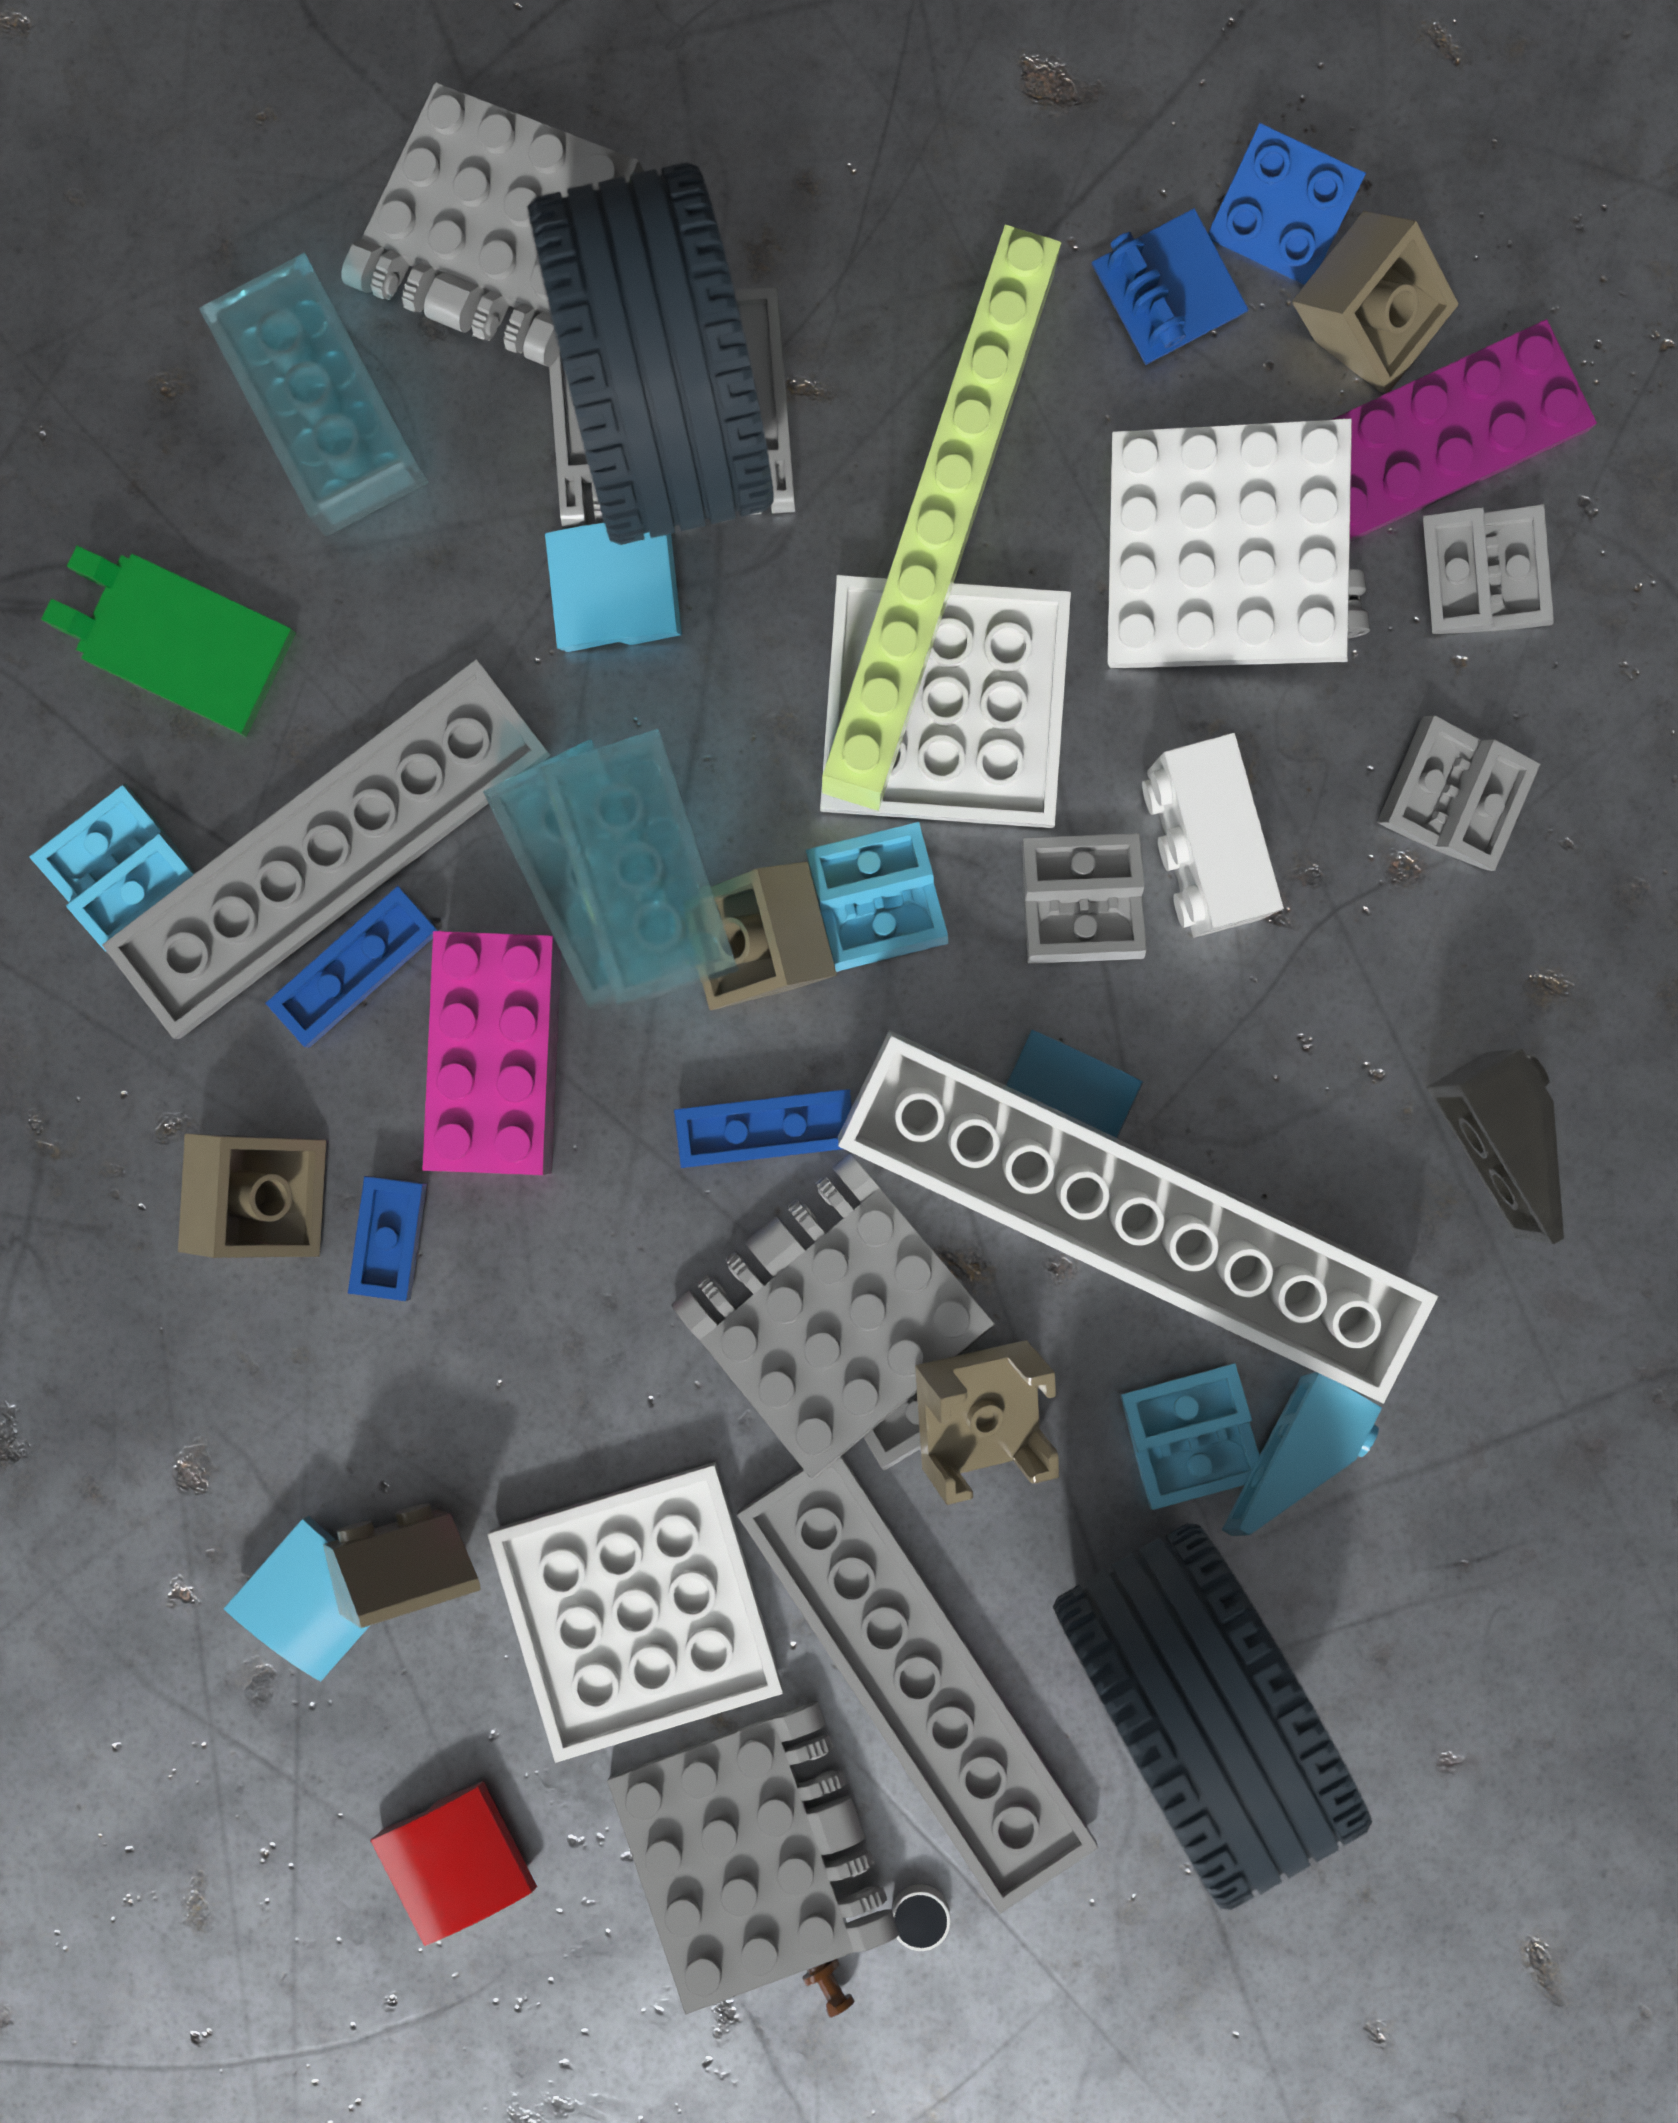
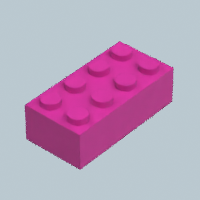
(492, 1053)

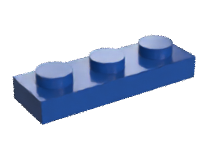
(352, 967)
(761, 1128)

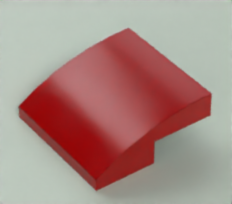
(454, 1863)

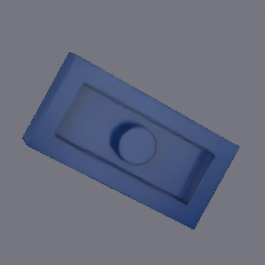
(387, 1238)

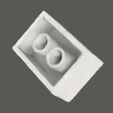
(1211, 836)

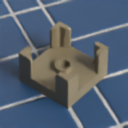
(984, 1414)

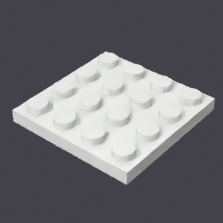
(1230, 545)
(985, 711)
(635, 1612)

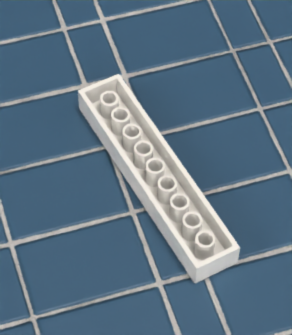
(1136, 1217)

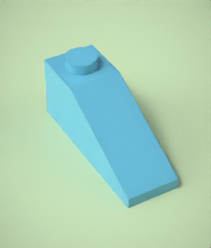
(1312, 1441)

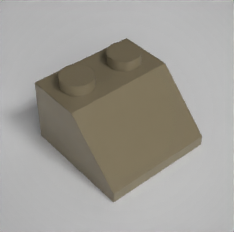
(1377, 298)
(773, 934)
(251, 1196)
(399, 1566)

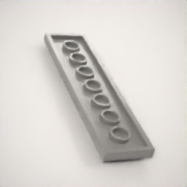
(324, 850)
(918, 1682)

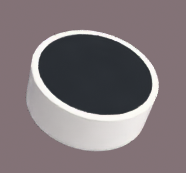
(921, 1917)

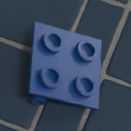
(1285, 204)
(1169, 285)

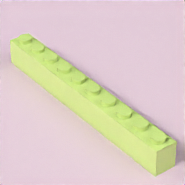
(940, 519)

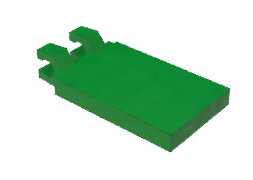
(175, 638)

